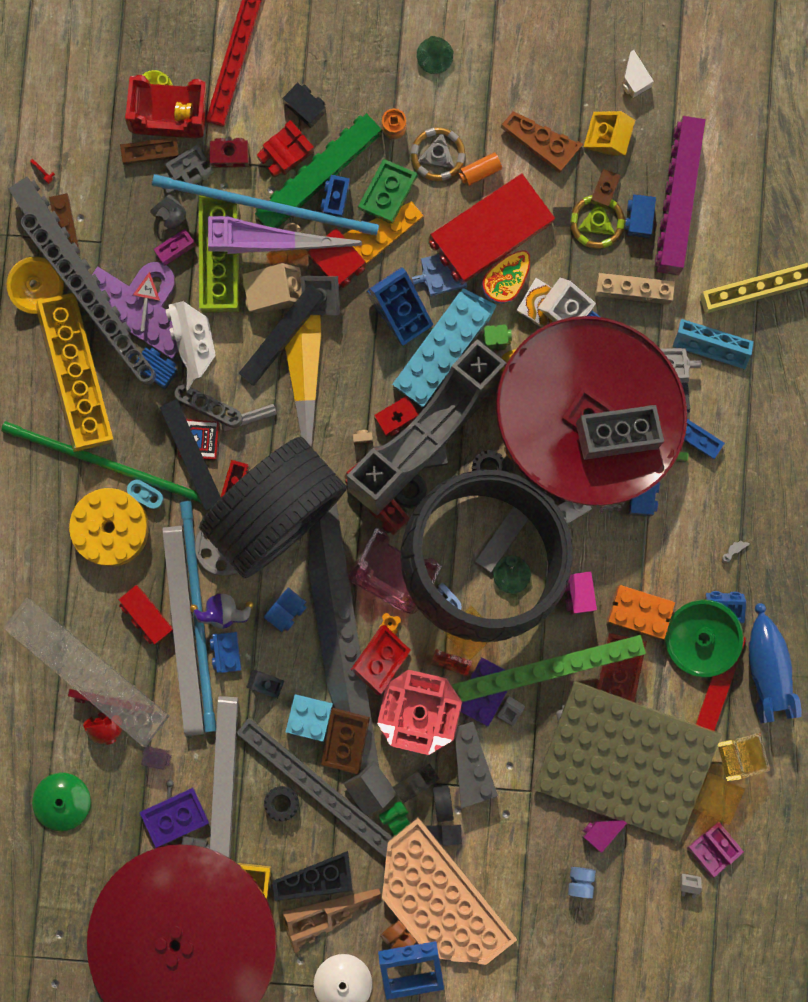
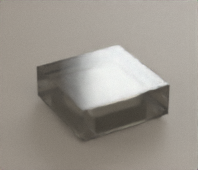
(562, 216)

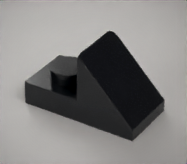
(265, 683)
(446, 834)

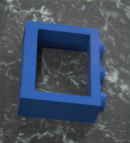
(411, 984)

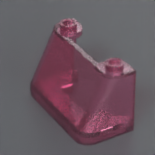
(381, 574)

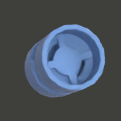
(581, 882)

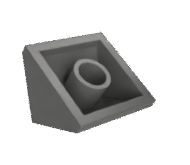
(370, 789)

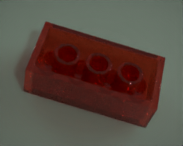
(622, 676)

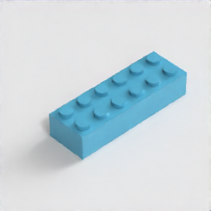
(441, 350)

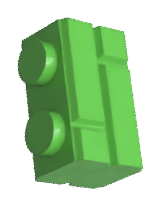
(497, 337)

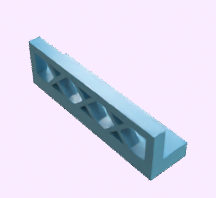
(713, 346)

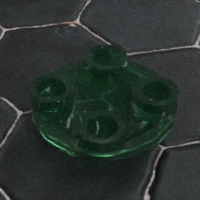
(435, 55)
(511, 574)

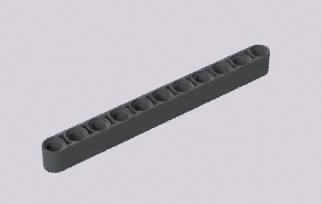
(84, 290)

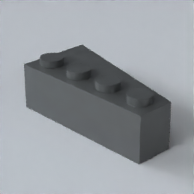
(473, 772)

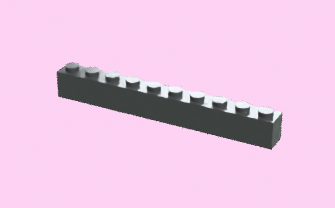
(30, 201)

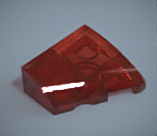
(451, 662)

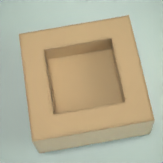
(362, 437)

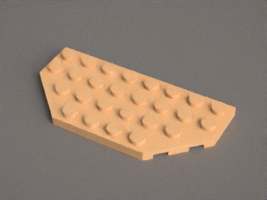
(439, 900)

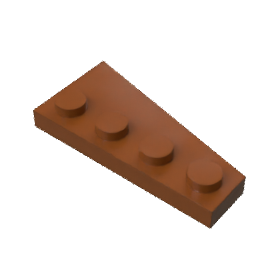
(546, 144)

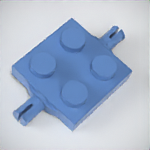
(437, 276)

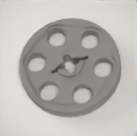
(210, 564)

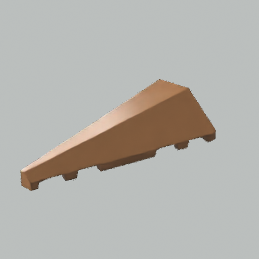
(309, 921)

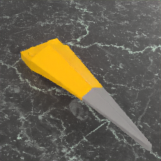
(303, 366)

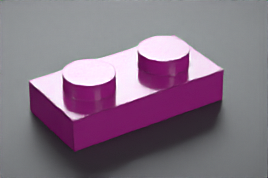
(174, 247)

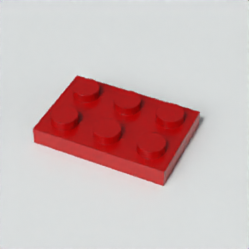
(380, 659)

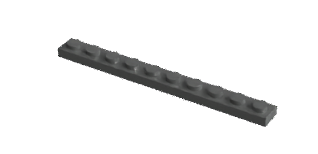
(315, 785)

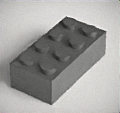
(619, 432)

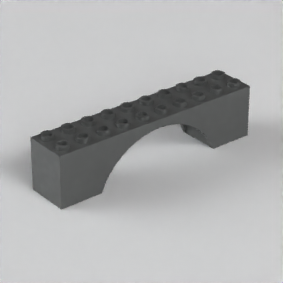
(392, 466)

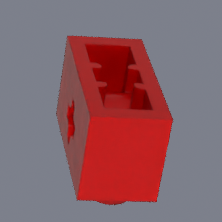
(385, 417)

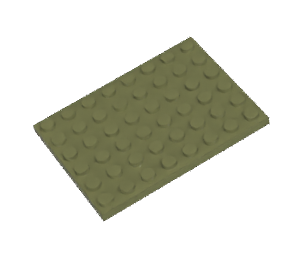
(627, 761)

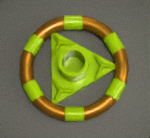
(597, 223)

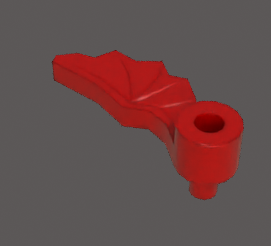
(48, 178)

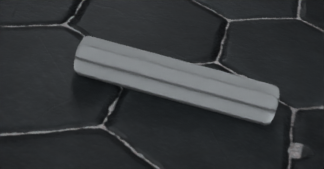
(254, 415)

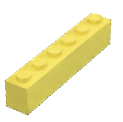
(755, 288)

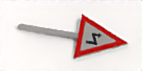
(147, 291)

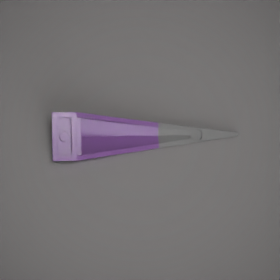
(244, 237)

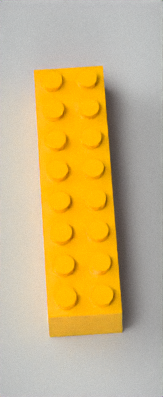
(74, 372)

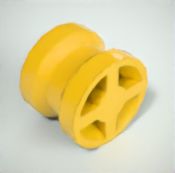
(183, 111)

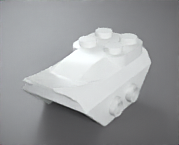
(192, 337)

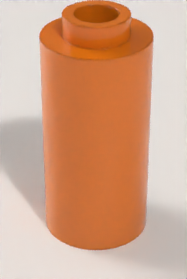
(480, 169)

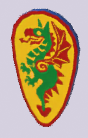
(507, 277)

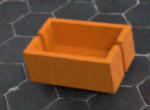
(640, 612)

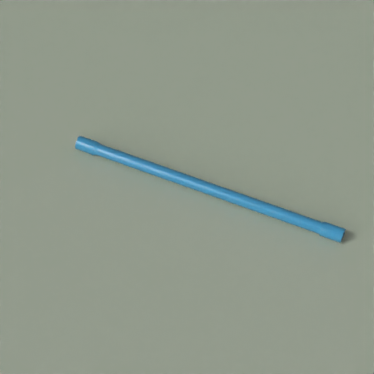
(361, 226)
(187, 517)

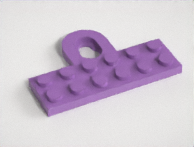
(131, 307)

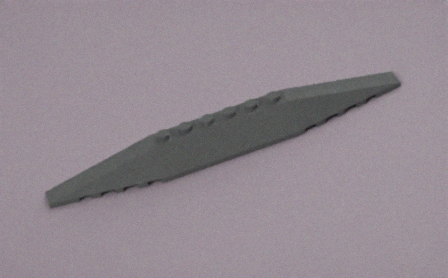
(338, 623)

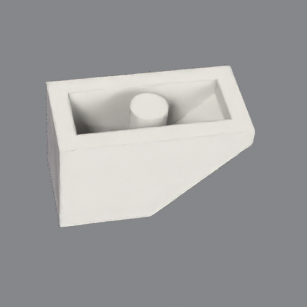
(636, 76)

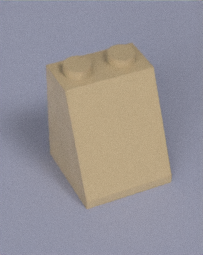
(272, 288)

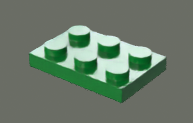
(387, 191)

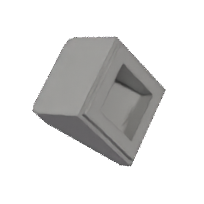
(511, 711)

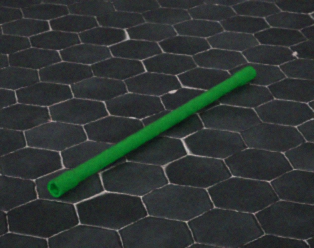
(18, 431)

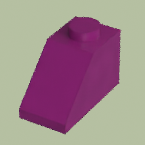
(602, 832)

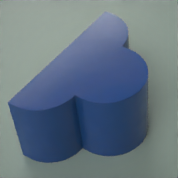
(400, 306)

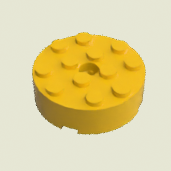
(89, 524)

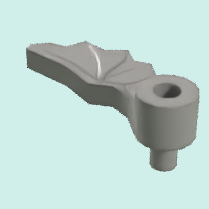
(734, 549)

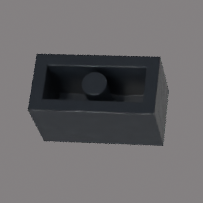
(304, 104)

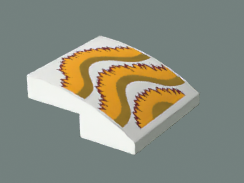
(531, 302)

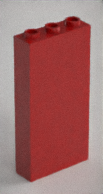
(491, 229)

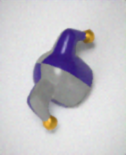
(222, 612)

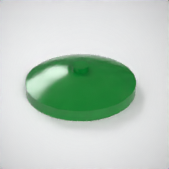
(704, 638)

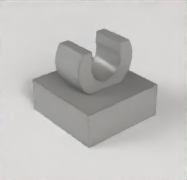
(690, 884)

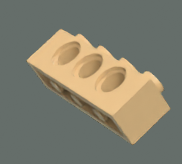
(634, 288)

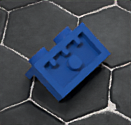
(733, 600)
(226, 652)

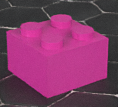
(580, 594)

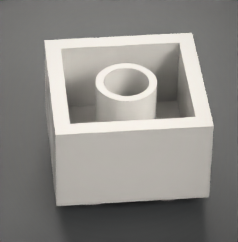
(565, 301)

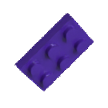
(484, 708)
(174, 817)

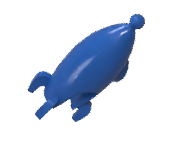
(771, 669)

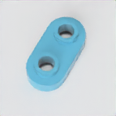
(145, 494)

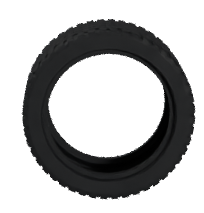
(272, 506)

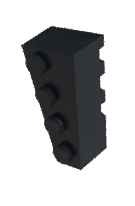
(320, 879)

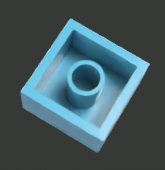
(309, 717)

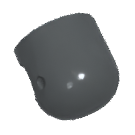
(170, 211)

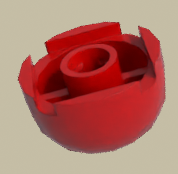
(102, 729)

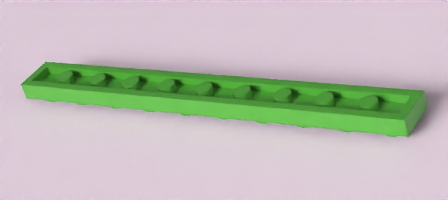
(550, 668)

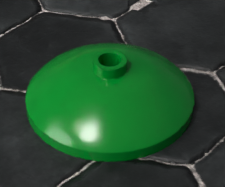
(75, 800)

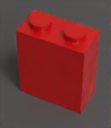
(338, 261)

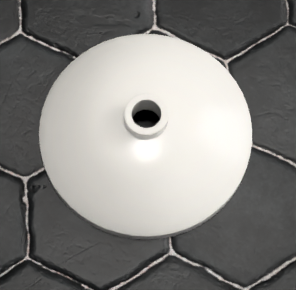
(343, 969)

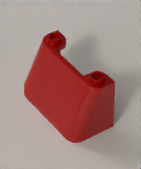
(152, 108)

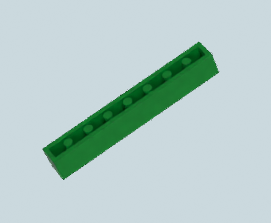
(314, 176)

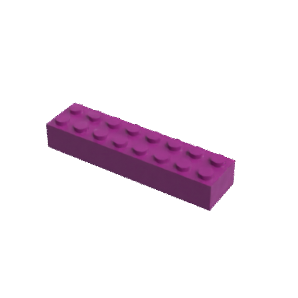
(680, 195)

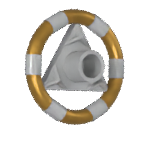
(438, 154)

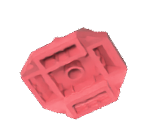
(399, 709)

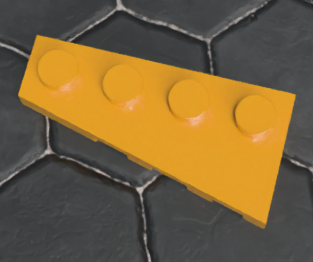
(387, 232)

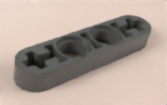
(209, 405)

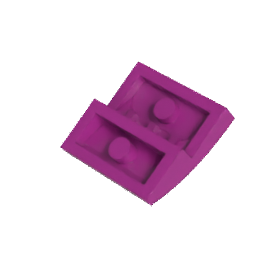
(715, 849)

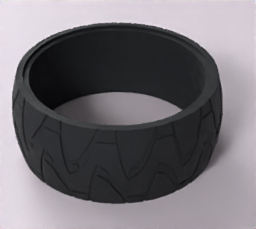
(535, 506)

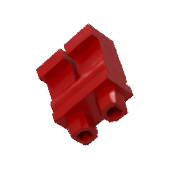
(285, 149)

